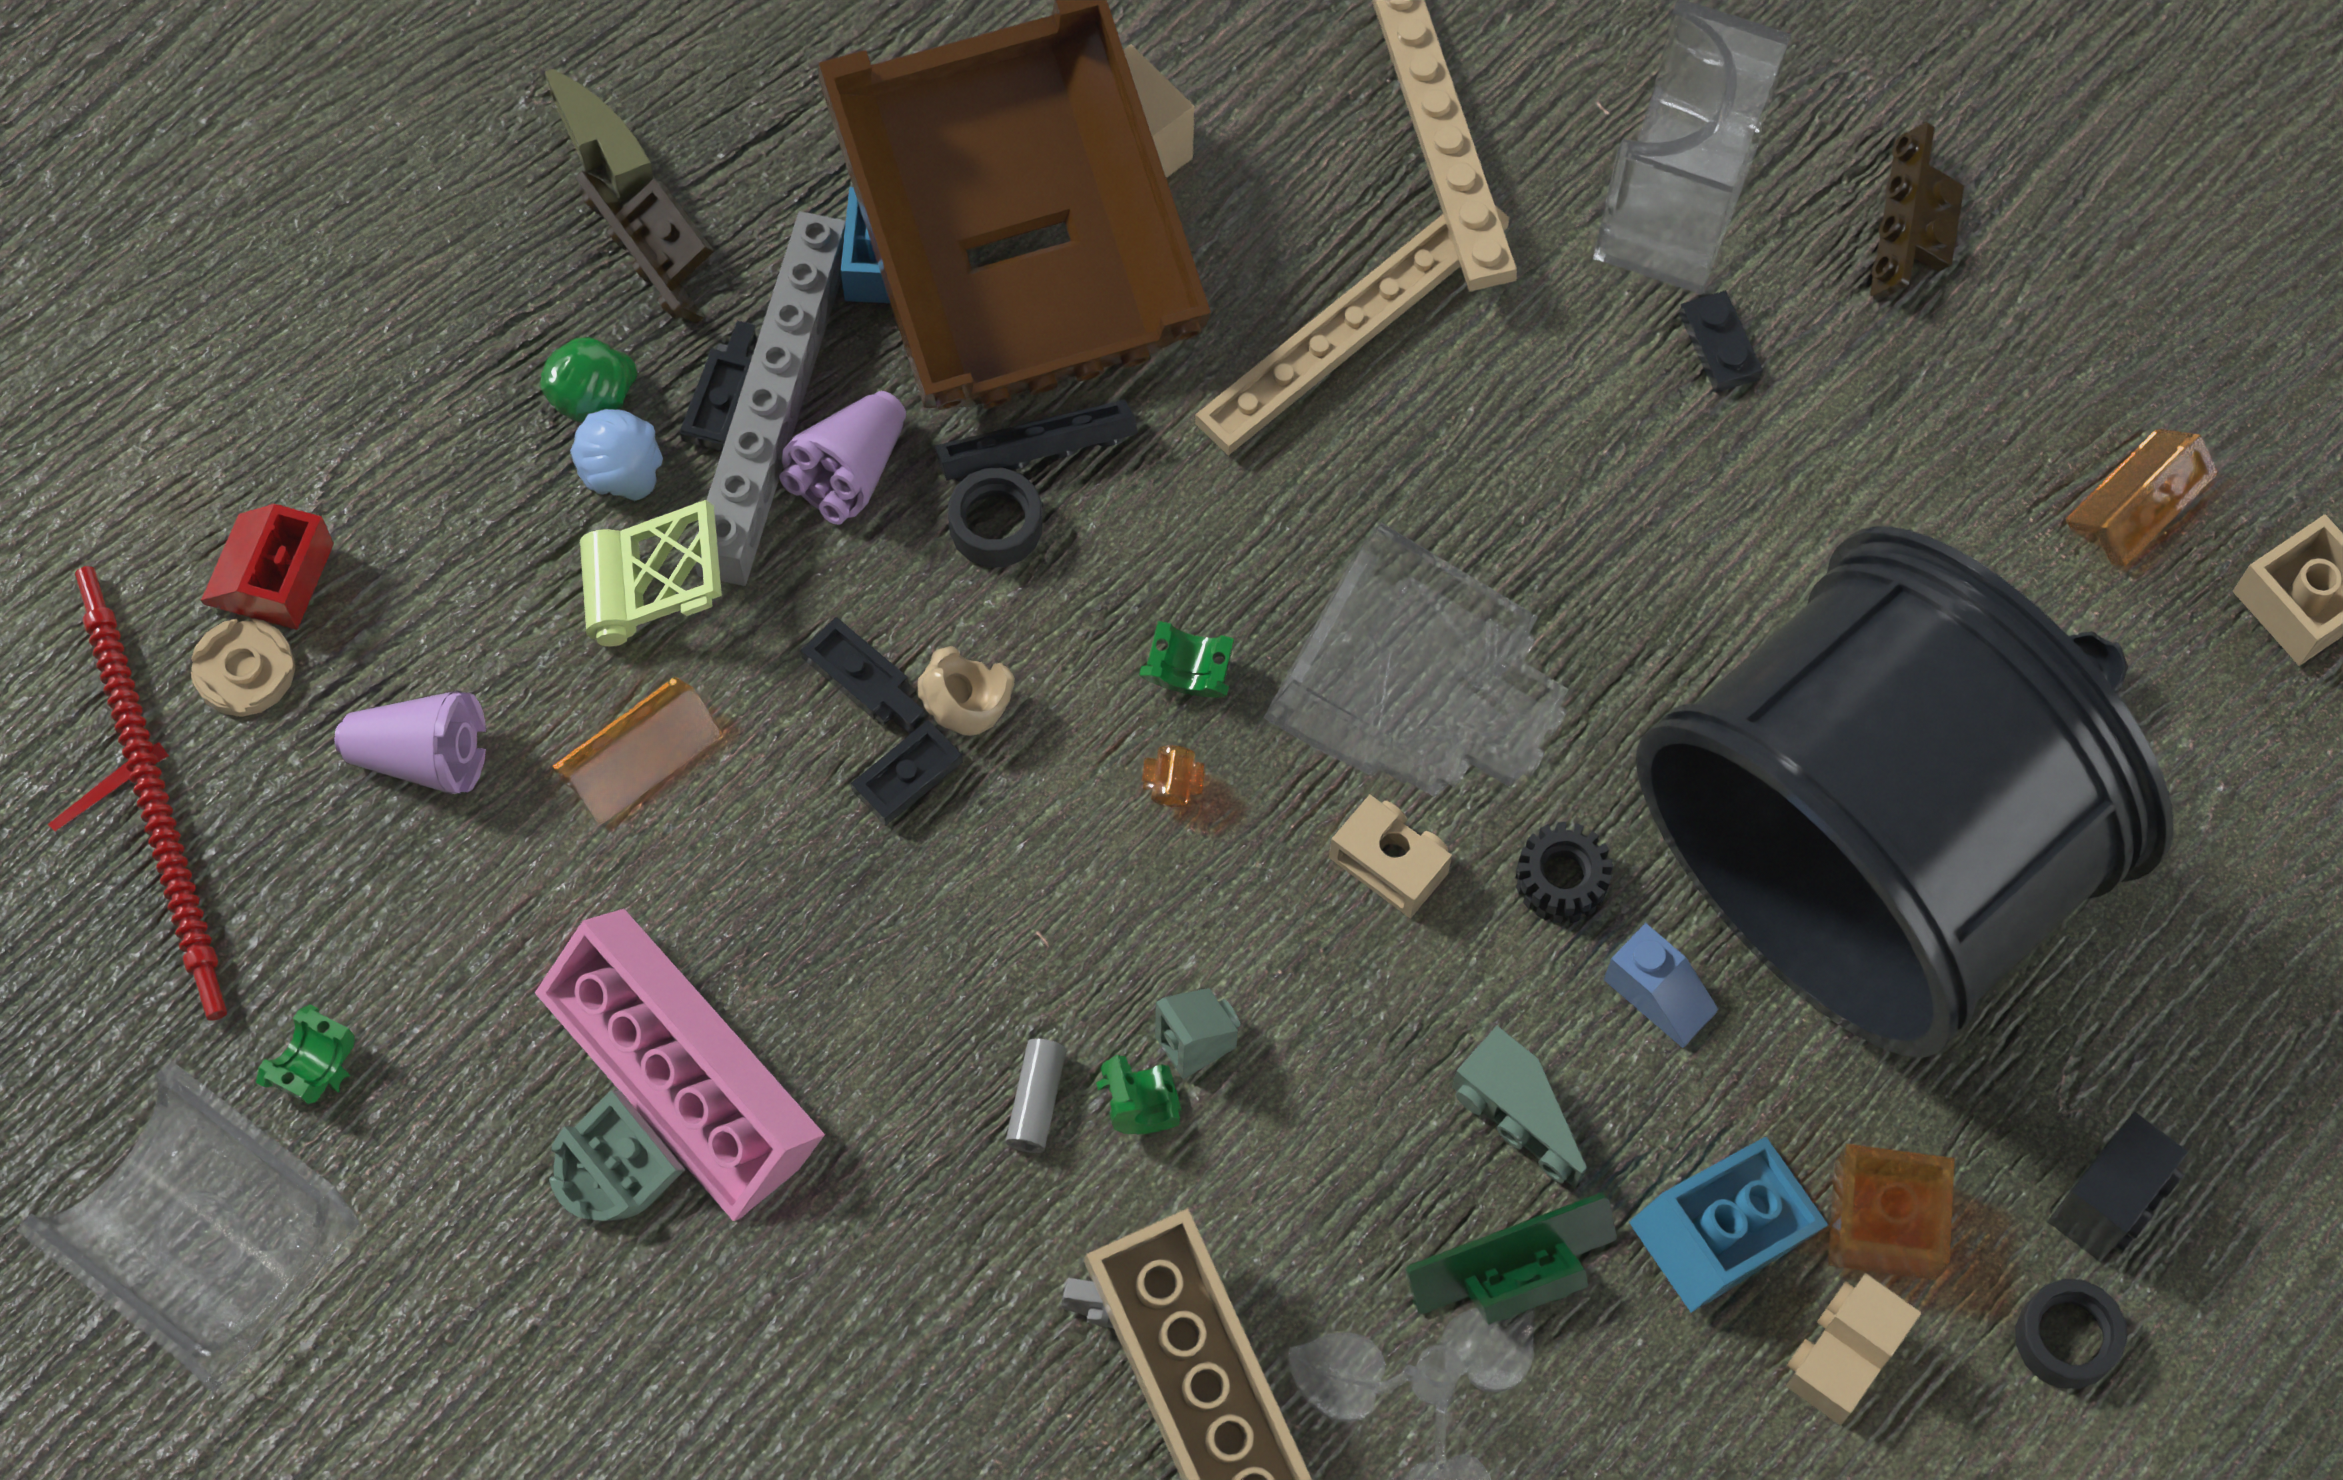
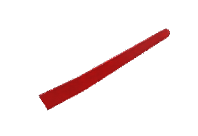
(104, 788)

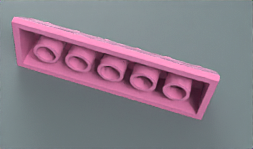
(678, 1062)

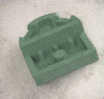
(611, 1163)

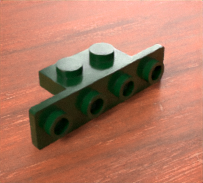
(1517, 1264)

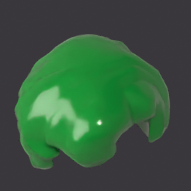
(586, 378)

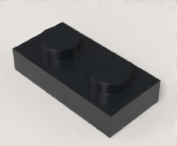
(1720, 341)
(906, 772)

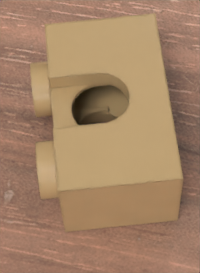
(1402, 880)

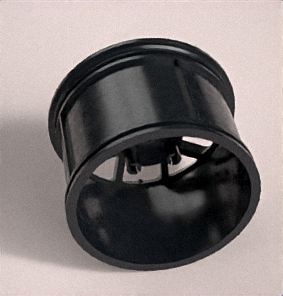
(1906, 789)

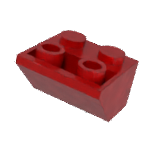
(270, 565)

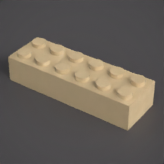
(1192, 1356)

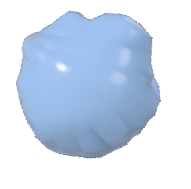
(616, 454)

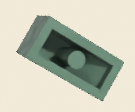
(1195, 1029)

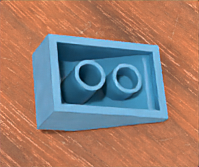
(1727, 1223)

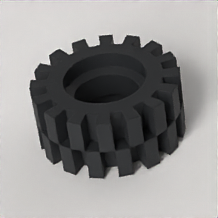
(1569, 844)

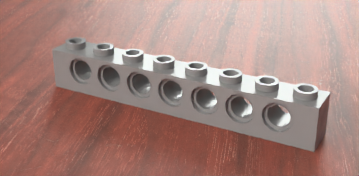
(774, 391)

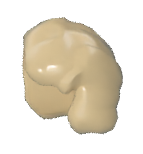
(964, 692)

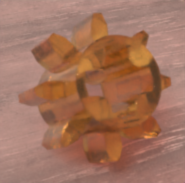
(1173, 776)

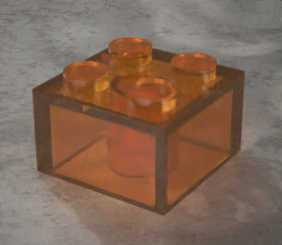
(1891, 1212)

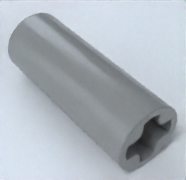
(1036, 1095)

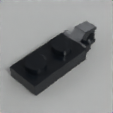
(719, 389)
(864, 675)

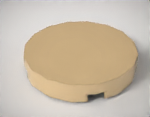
(242, 667)

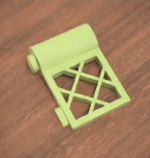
(617, 584)

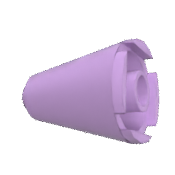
(418, 740)

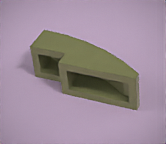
(600, 135)

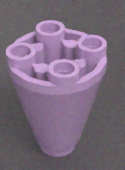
(844, 456)

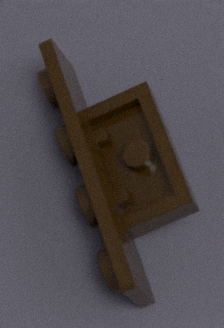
(1917, 216)
(657, 236)

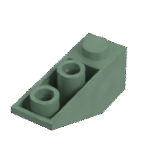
(1516, 1095)

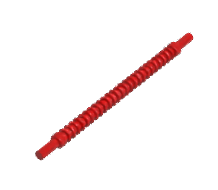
(199, 956)

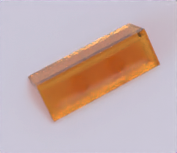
(2145, 493)
(638, 749)

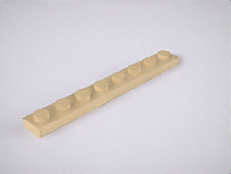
(1446, 143)
(1331, 337)

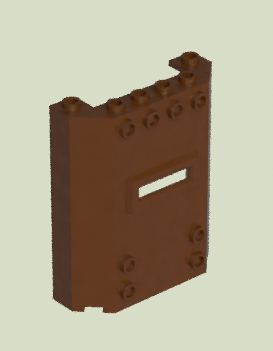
(996, 145)

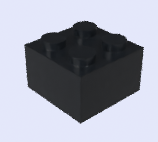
(2120, 1189)

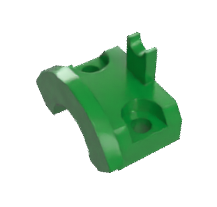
(1188, 662)
(311, 1058)
(1141, 1099)

